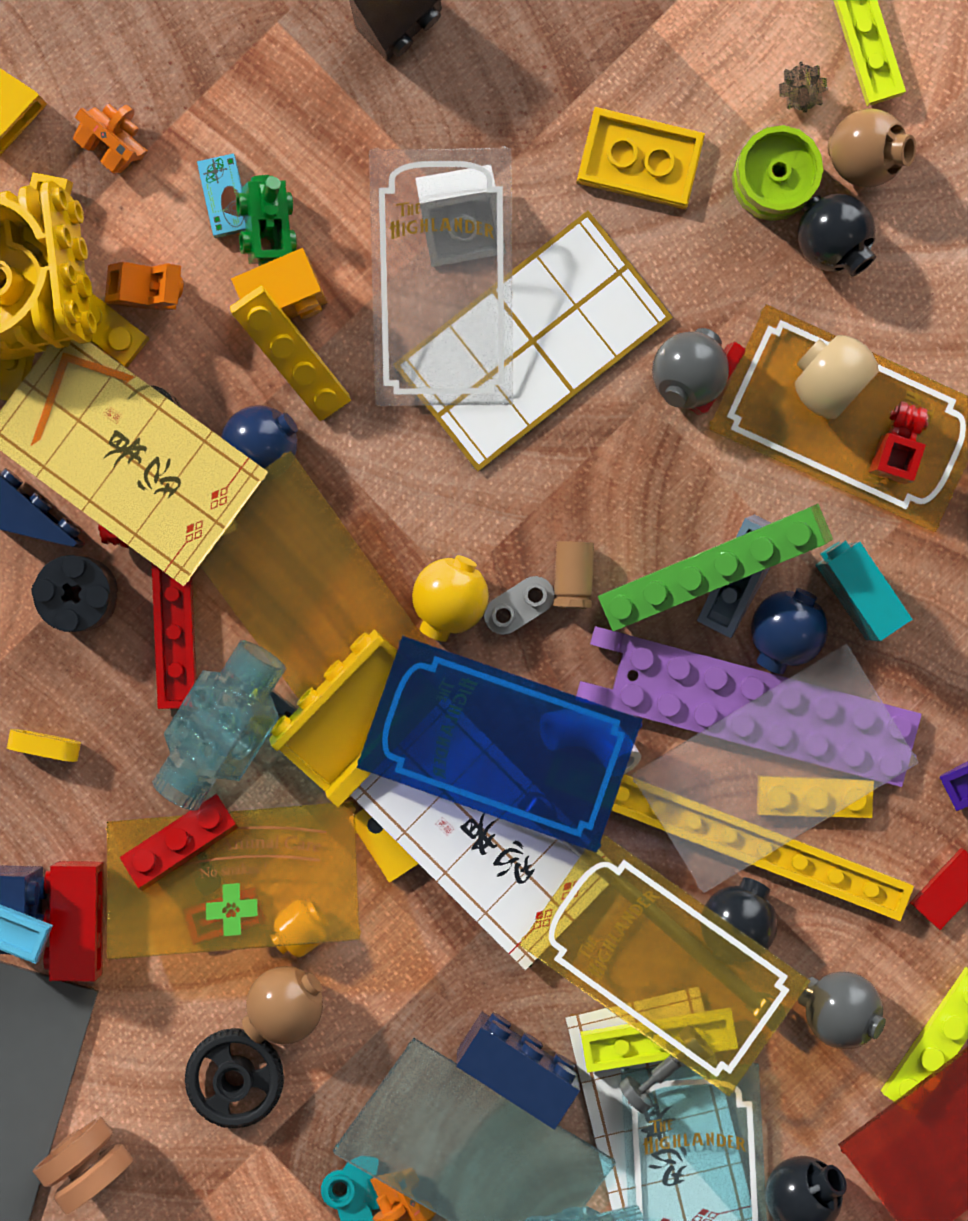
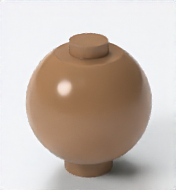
(870, 148)
(283, 1006)

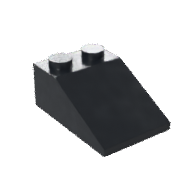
(392, 23)

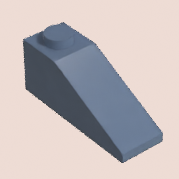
(729, 603)

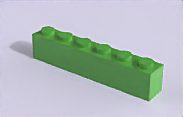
(716, 567)

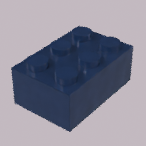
(518, 1069)

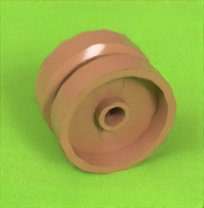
(79, 1160)

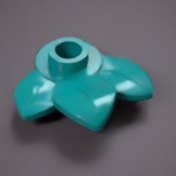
(360, 1194)

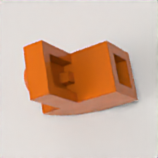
(144, 285)

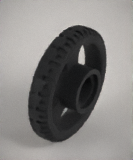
(216, 1108)

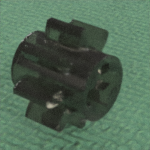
(803, 87)

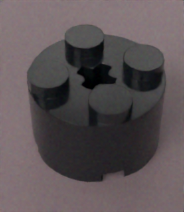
(53, 592)

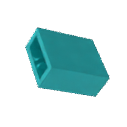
(862, 590)

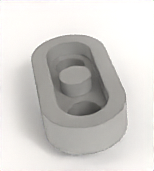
(519, 605)

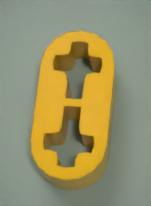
(43, 745)

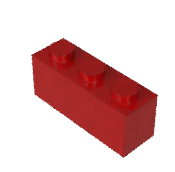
(77, 921)

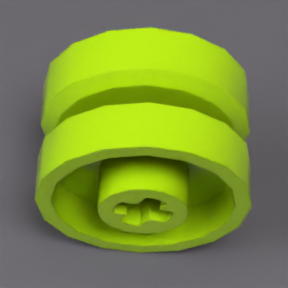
(786, 152)

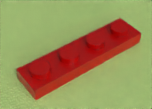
(173, 639)

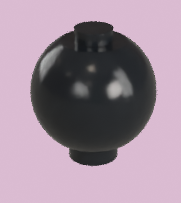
(837, 233)
(747, 910)
(805, 1190)

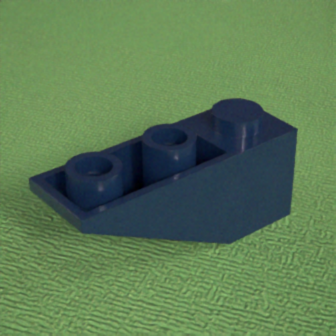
(31, 514)

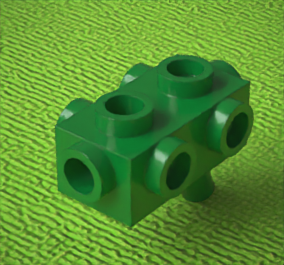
(266, 216)

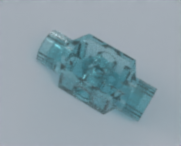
(220, 726)

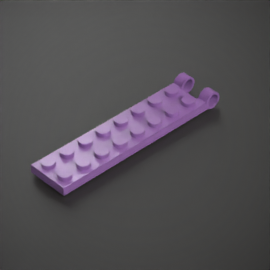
(691, 687)

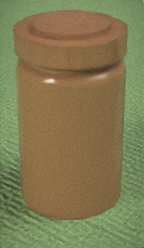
(573, 574)

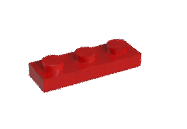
(178, 842)

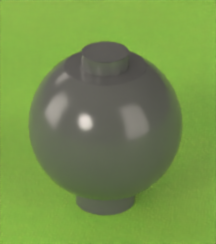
(691, 369)
(843, 1010)

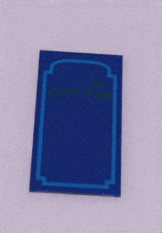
(499, 743)

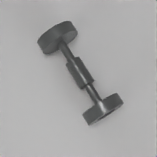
(637, 1094)

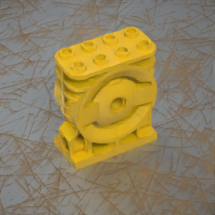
(38, 301)

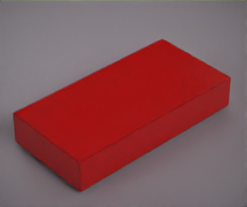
(945, 891)

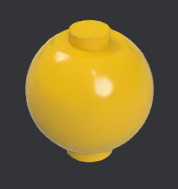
(449, 597)

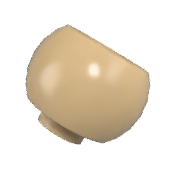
(834, 375)

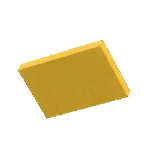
(640, 158)

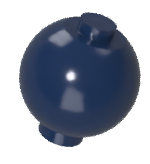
(261, 433)
(788, 630)

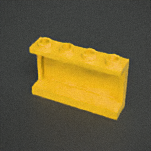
(335, 719)

